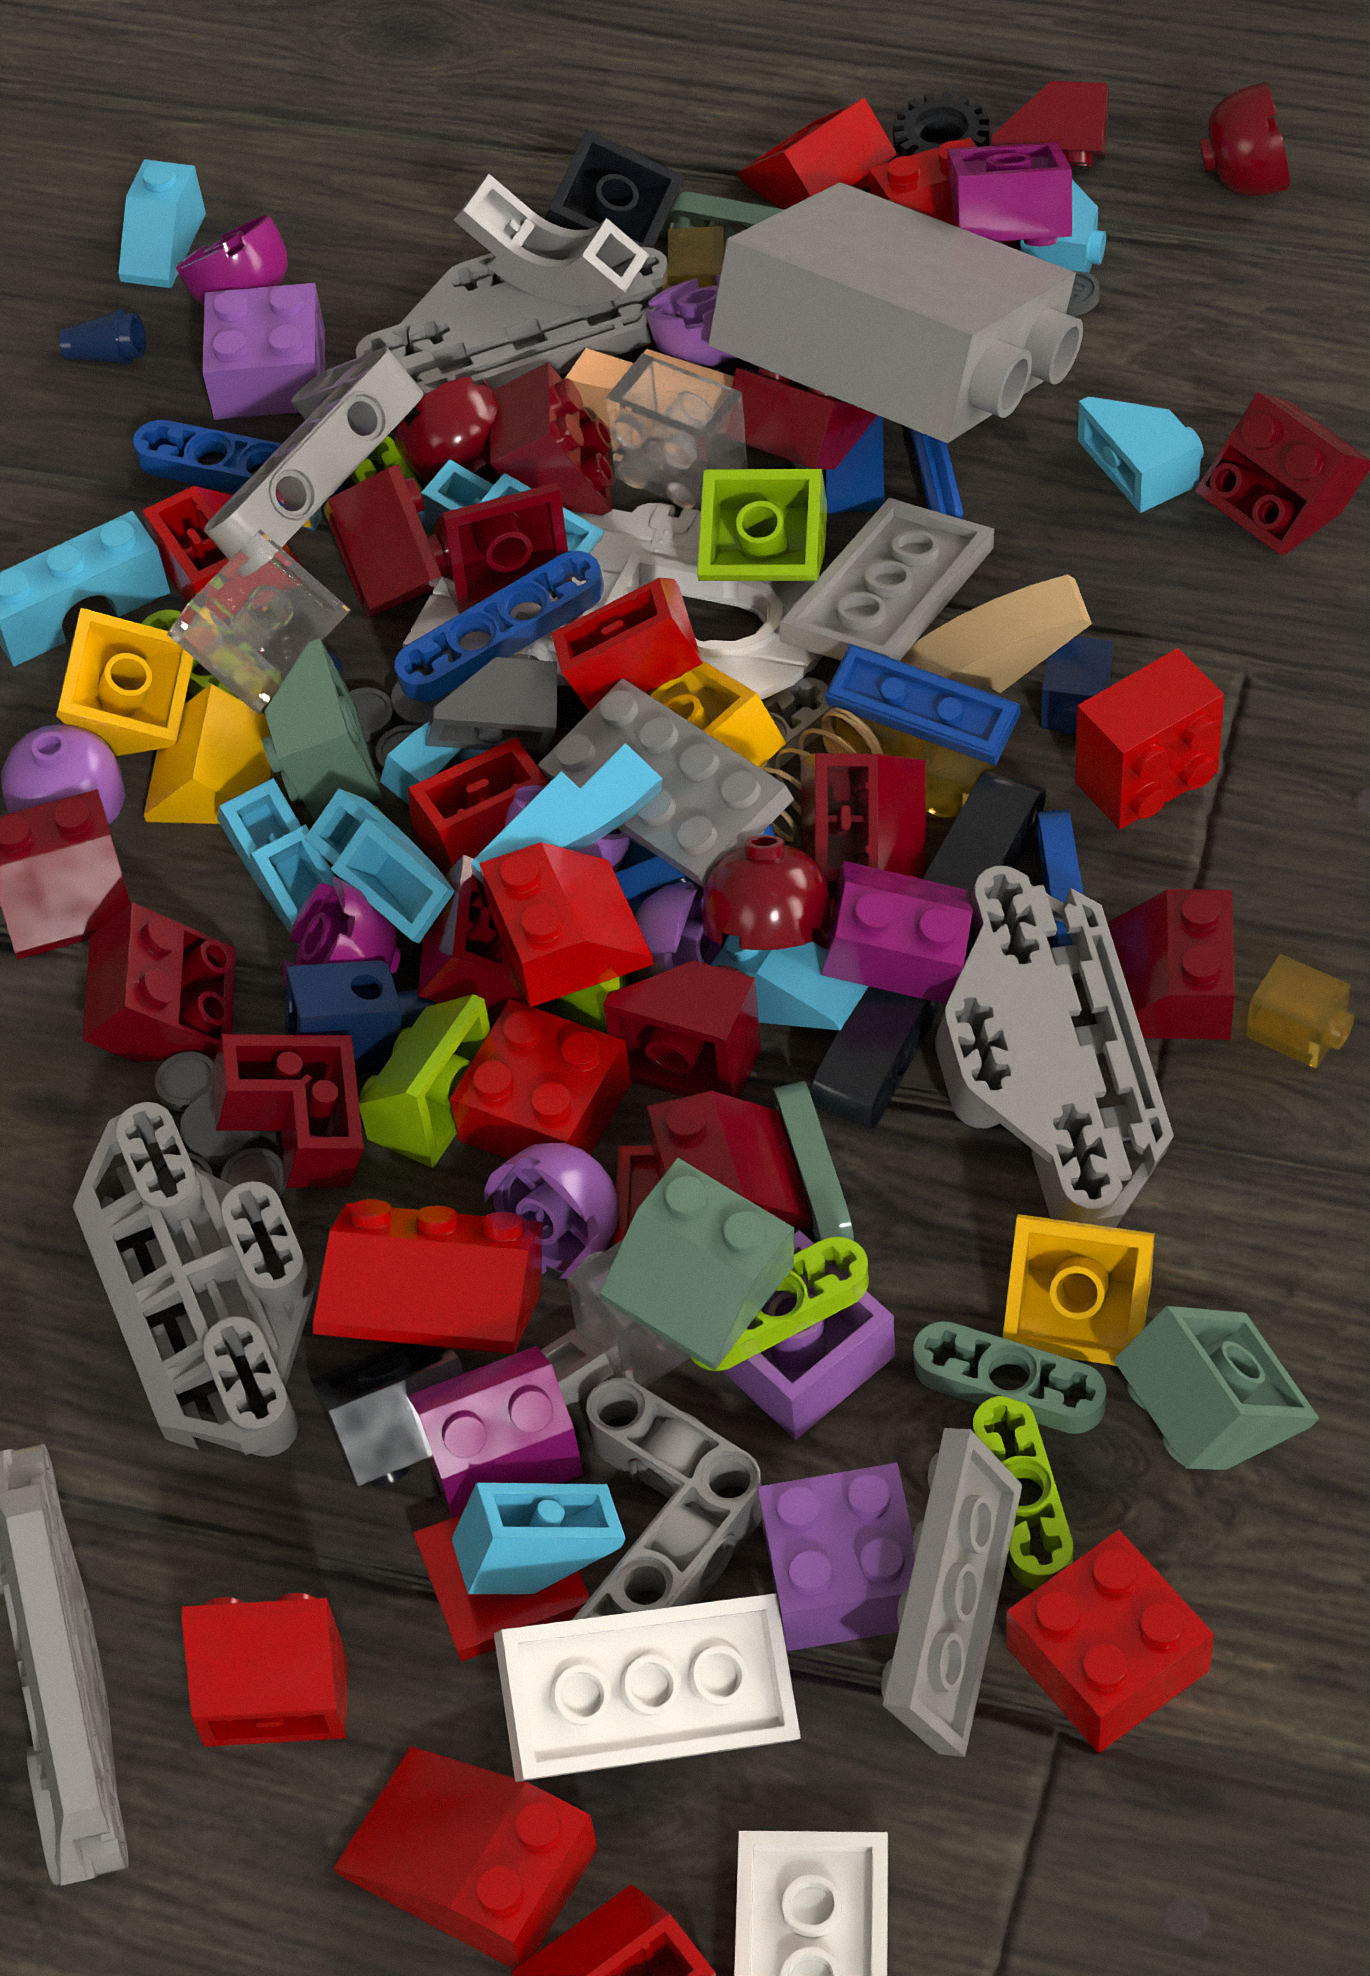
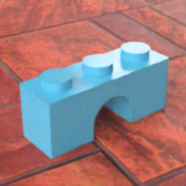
(108, 561)

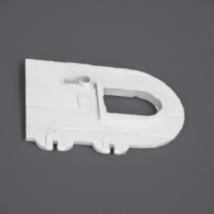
(656, 545)

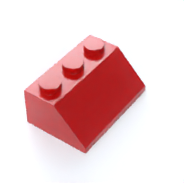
(430, 1277)

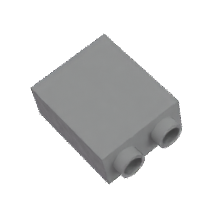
(894, 311)

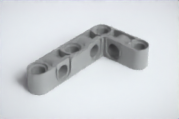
(345, 419)
(689, 1464)

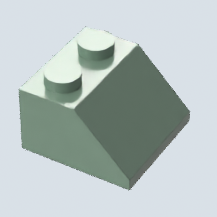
(318, 735)
(698, 1263)
(1212, 1387)

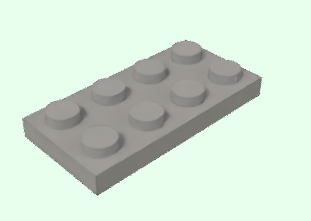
(887, 582)
(708, 791)
(952, 1593)

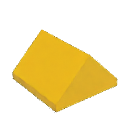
(125, 683)
(211, 763)
(1077, 1288)

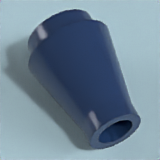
(108, 338)

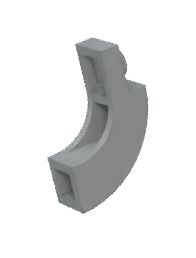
(546, 258)

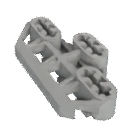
(496, 332)
(1039, 1068)
(214, 1267)
(59, 1676)

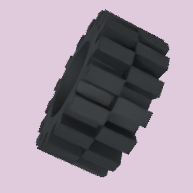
(938, 121)

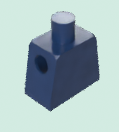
(351, 1001)

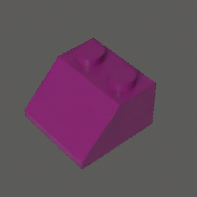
(1012, 192)
(897, 933)
(497, 1427)

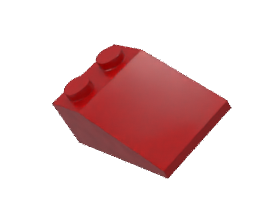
(471, 1853)

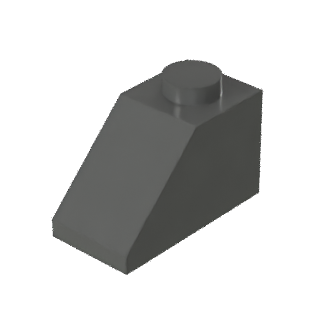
(500, 703)

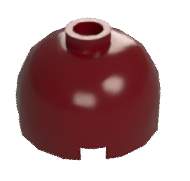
(1246, 143)
(450, 426)
(766, 896)

